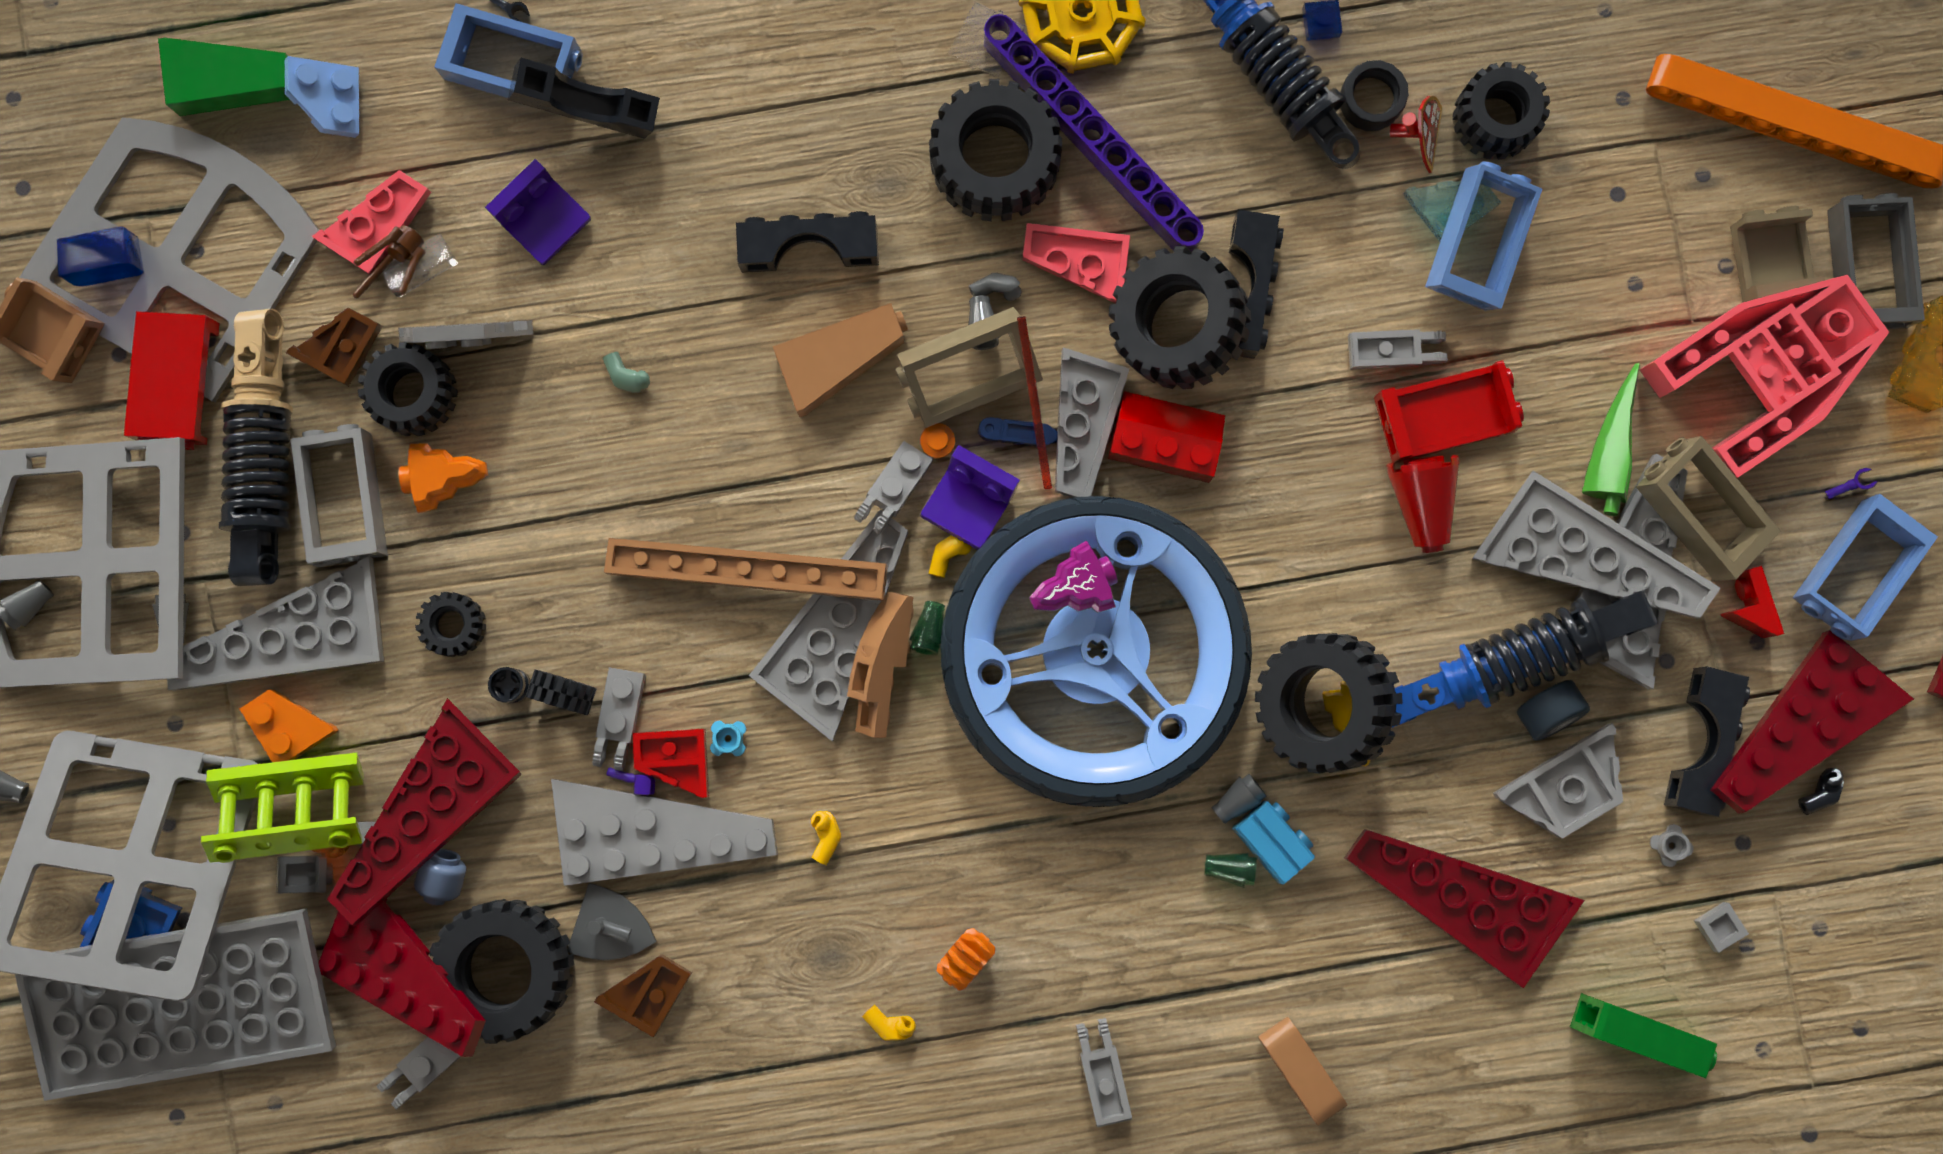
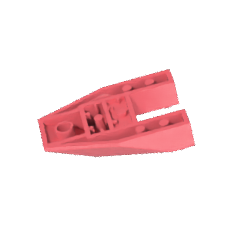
(1794, 353)

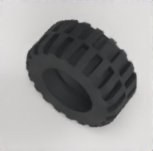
(995, 107)
(1153, 284)
(1285, 711)
(543, 946)

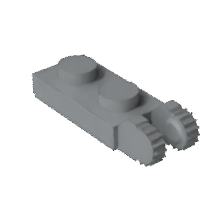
(1393, 349)
(895, 485)
(618, 715)
(421, 1068)
(1104, 1078)

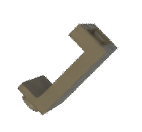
(1772, 252)

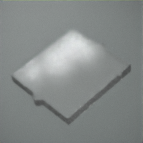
(970, 41)

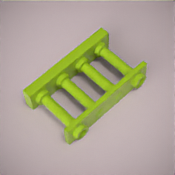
(283, 778)

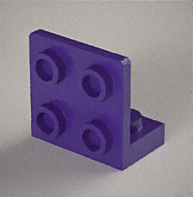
(538, 212)
(970, 498)

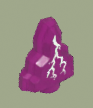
(1078, 583)

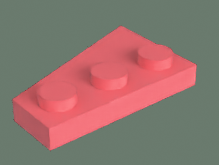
(386, 206)
(1079, 256)

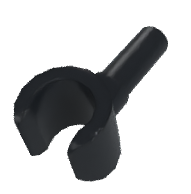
(511, 8)

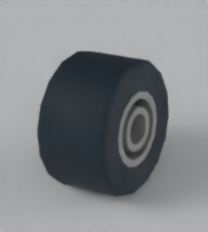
(1553, 710)

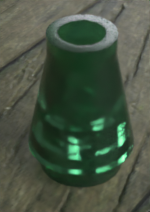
(928, 629)
(1232, 868)

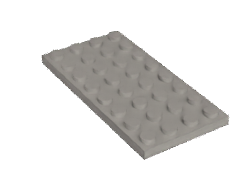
(252, 1006)

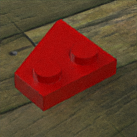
(674, 758)

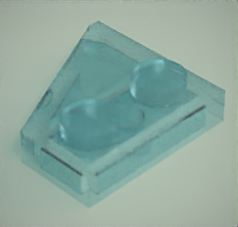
(1436, 201)

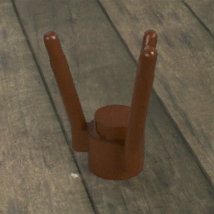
(403, 245)

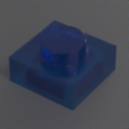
(1322, 20)

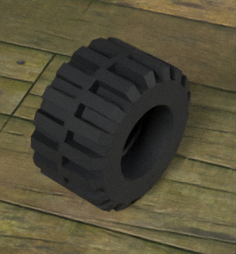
(1516, 89)
(388, 370)

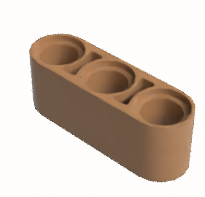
(1302, 1071)

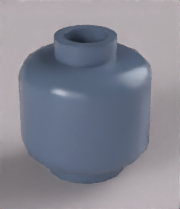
(441, 877)

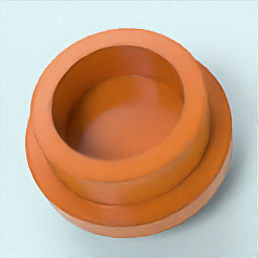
(937, 441)

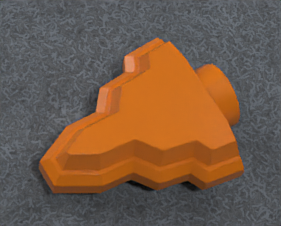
(437, 475)

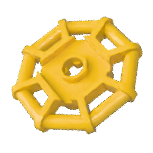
(1082, 31)

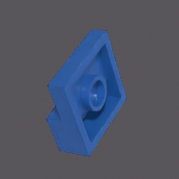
(150, 916)

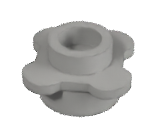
(1681, 849)

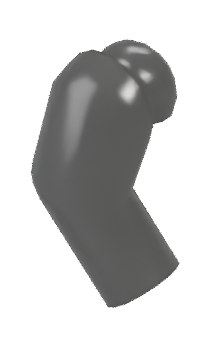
(997, 283)

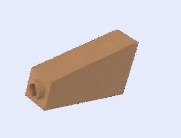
(836, 355)

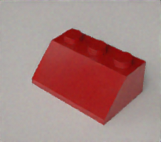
(1167, 437)

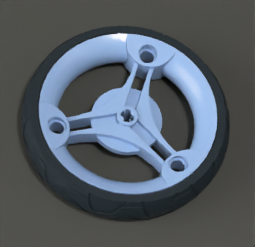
(1074, 775)

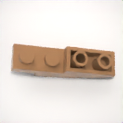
(879, 651)

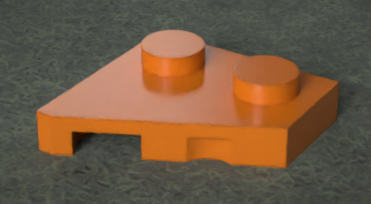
(284, 727)

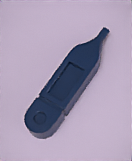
(1014, 432)

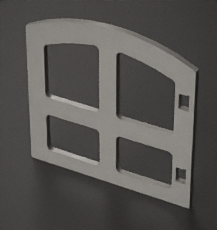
(165, 265)
(98, 563)

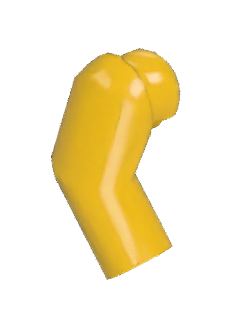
(943, 552)
(828, 833)
(889, 1027)

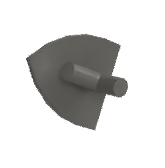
(609, 926)

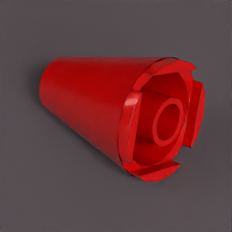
(1426, 498)

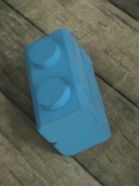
(1274, 841)

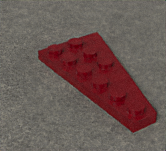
(1817, 712)
(433, 800)
(1488, 912)
(392, 971)

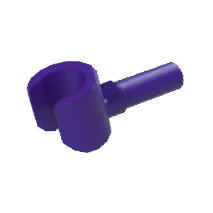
(1850, 485)
(642, 783)

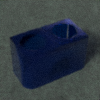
(99, 256)

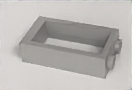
(375, 542)

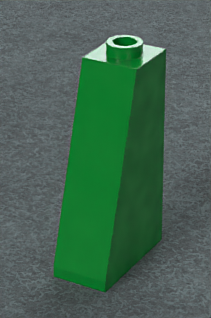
(219, 77)
(1644, 1036)

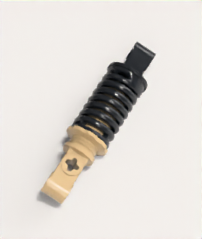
(256, 450)

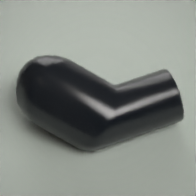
(1826, 792)

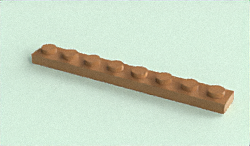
(746, 569)

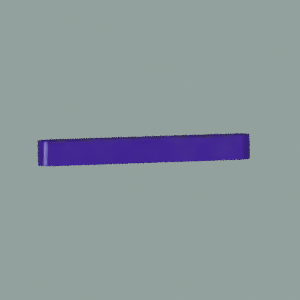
(1086, 119)

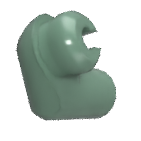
(625, 378)

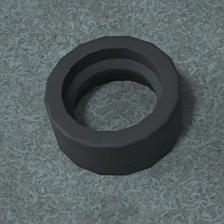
(1388, 74)

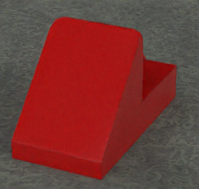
(1759, 611)

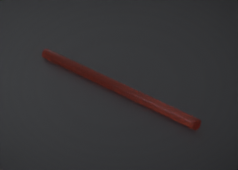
(1034, 402)

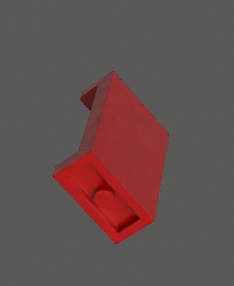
(168, 376)
(1449, 412)

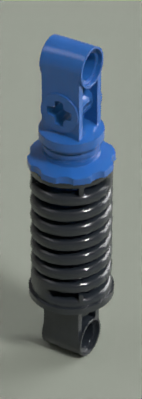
(1283, 74)
(1532, 648)

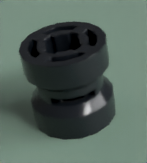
(502, 684)

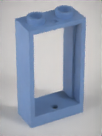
(459, 36)
(1510, 246)
(1899, 527)

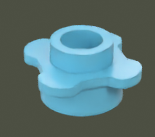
(719, 743)

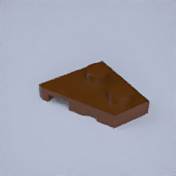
(339, 346)
(647, 994)

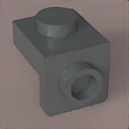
(303, 874)

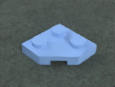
(325, 93)

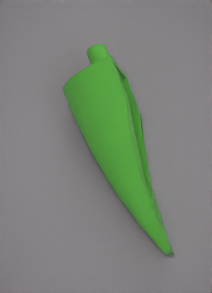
(1611, 458)

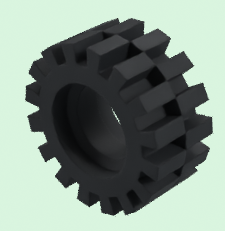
(430, 619)
(561, 692)

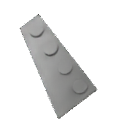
(1086, 414)

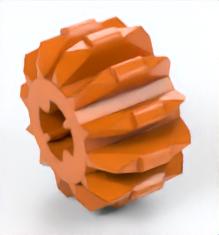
(966, 959)

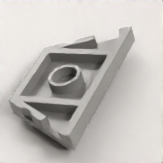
(469, 334)
(1569, 786)

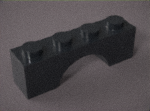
(551, 91)
(764, 242)
(1254, 243)
(1719, 701)

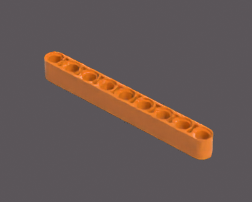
(1797, 121)

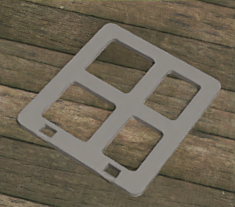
(130, 867)

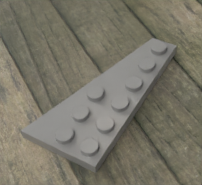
(1572, 543)
(301, 633)
(817, 650)
(1636, 653)
(631, 834)

